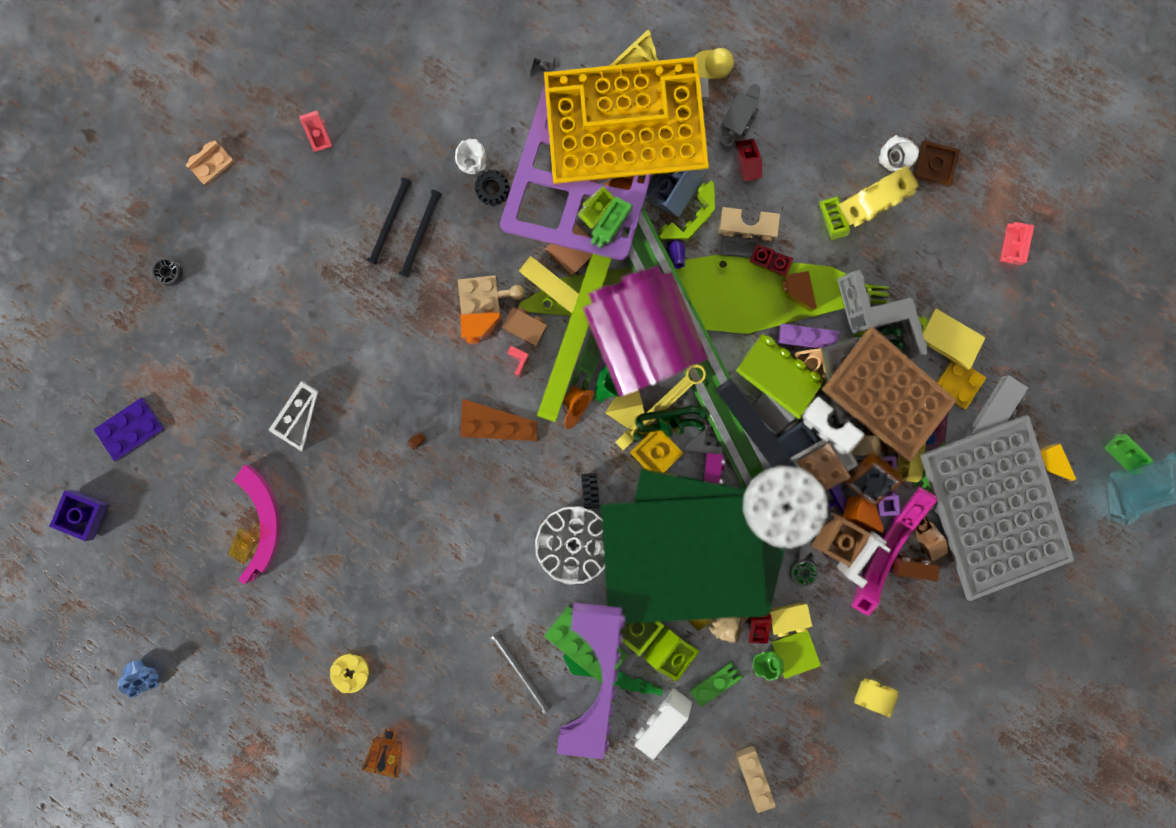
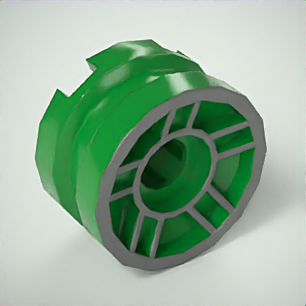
(811, 574)

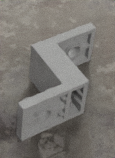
(899, 313)

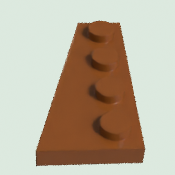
(490, 423)

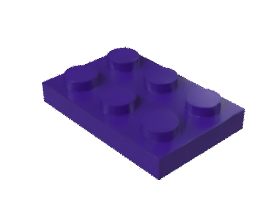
(128, 429)

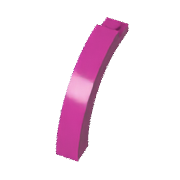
(269, 518)

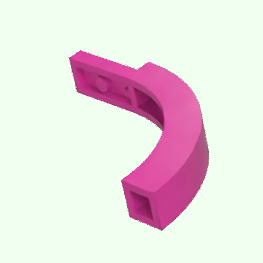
(895, 535)

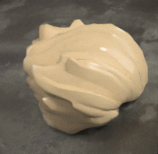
(728, 628)

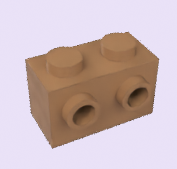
(524, 326)

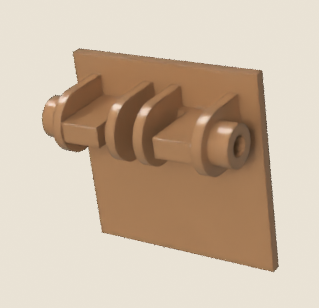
(824, 467)

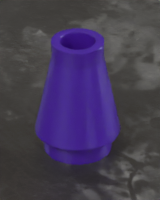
(676, 251)

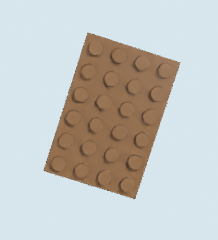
(889, 394)

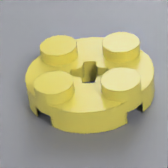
(347, 684)

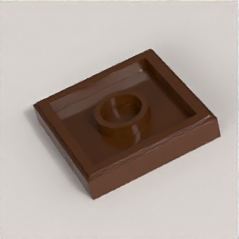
(936, 163)

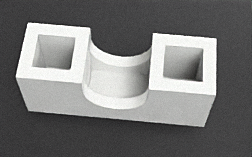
(844, 439)

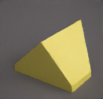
(626, 408)

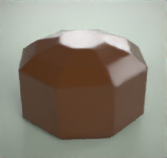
(416, 441)

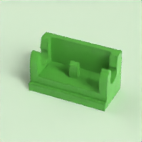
(1127, 452)

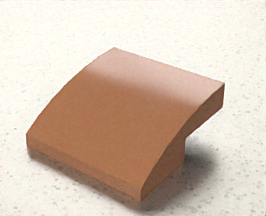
(569, 259)

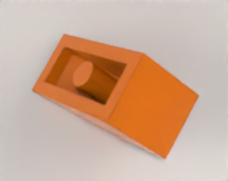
(862, 514)

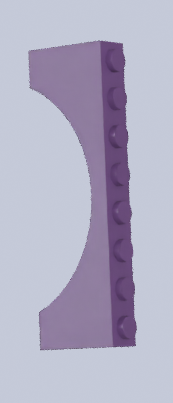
(601, 630)

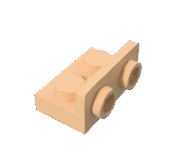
(209, 162)

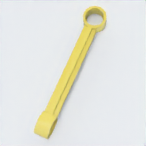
(663, 404)

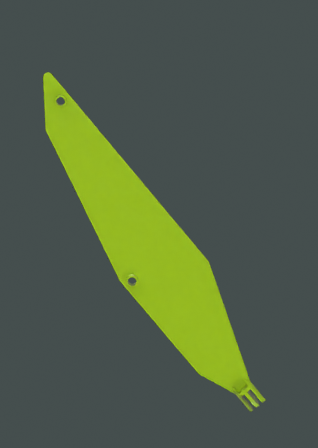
(734, 297)

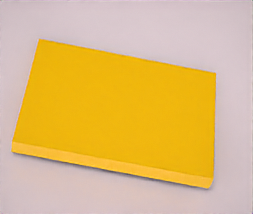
(625, 120)

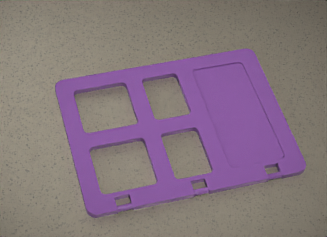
(577, 190)

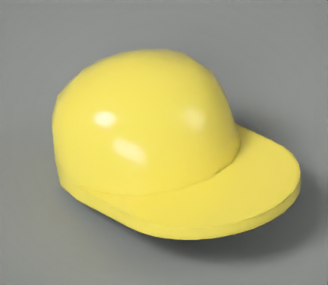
(715, 63)

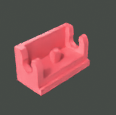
(1017, 243)

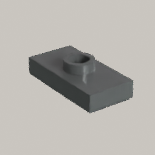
(738, 246)

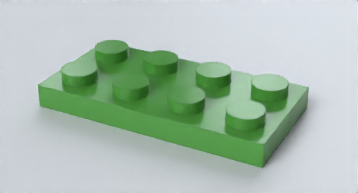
(576, 646)

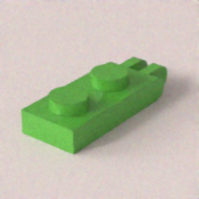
(611, 222)

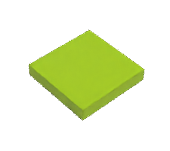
(797, 653)

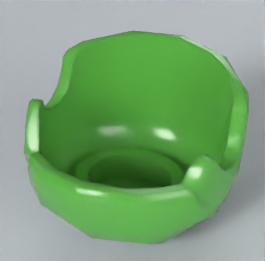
(768, 665)

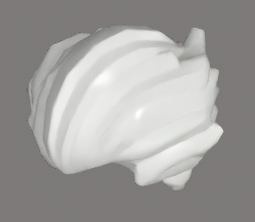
(898, 153)

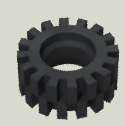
(492, 176)
(590, 490)

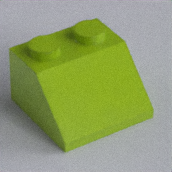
(670, 654)

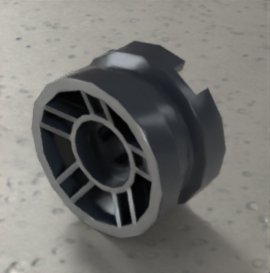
(159, 272)

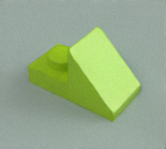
(596, 206)

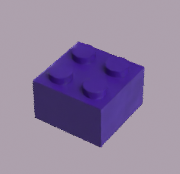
(78, 515)

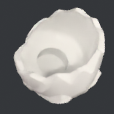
(470, 156)

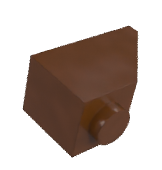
(800, 289)

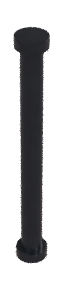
(389, 221)
(420, 233)

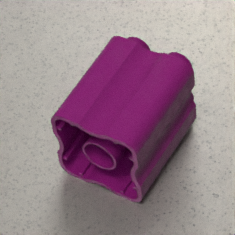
(643, 329)

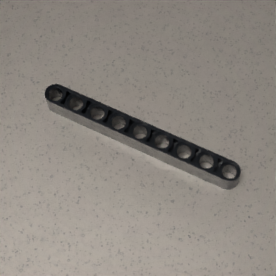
(757, 429)

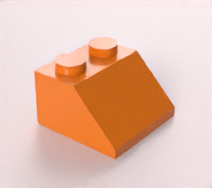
(478, 326)

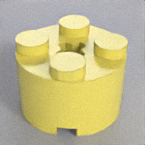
(875, 698)

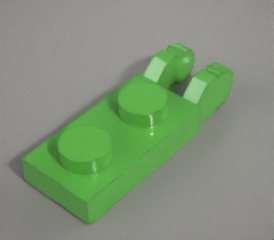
(588, 361)

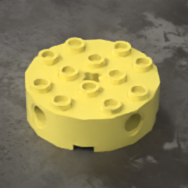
(879, 196)

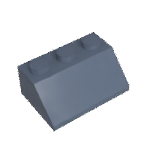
(673, 190)

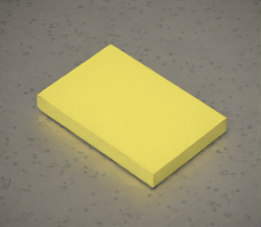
(952, 339)

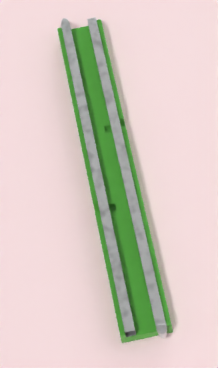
(740, 450)

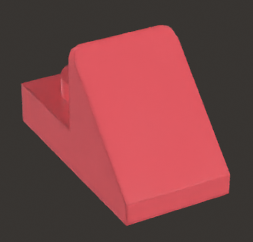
(316, 130)

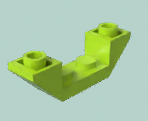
(706, 197)

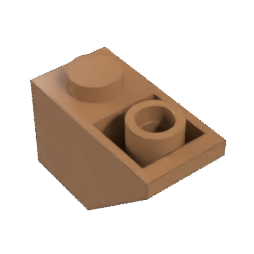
(930, 539)

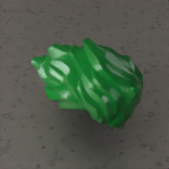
(605, 386)

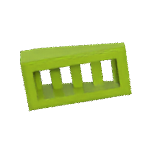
(839, 233)

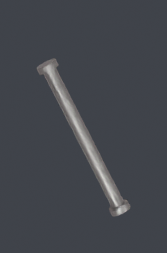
(521, 673)

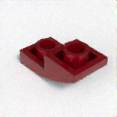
(771, 260)

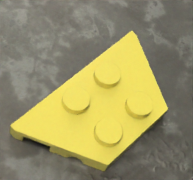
(640, 51)

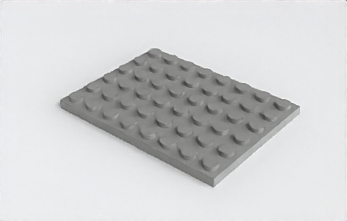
(997, 507)

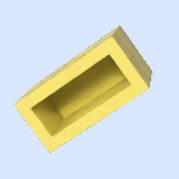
(790, 618)

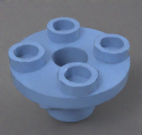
(137, 679)

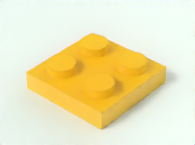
(961, 383)
(656, 452)

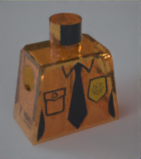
(384, 755)

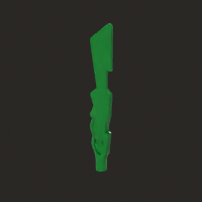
(623, 679)

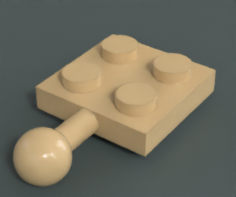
(482, 294)

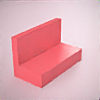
(521, 356)

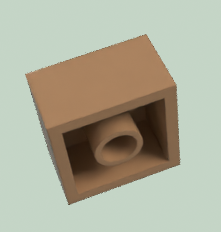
(841, 540)

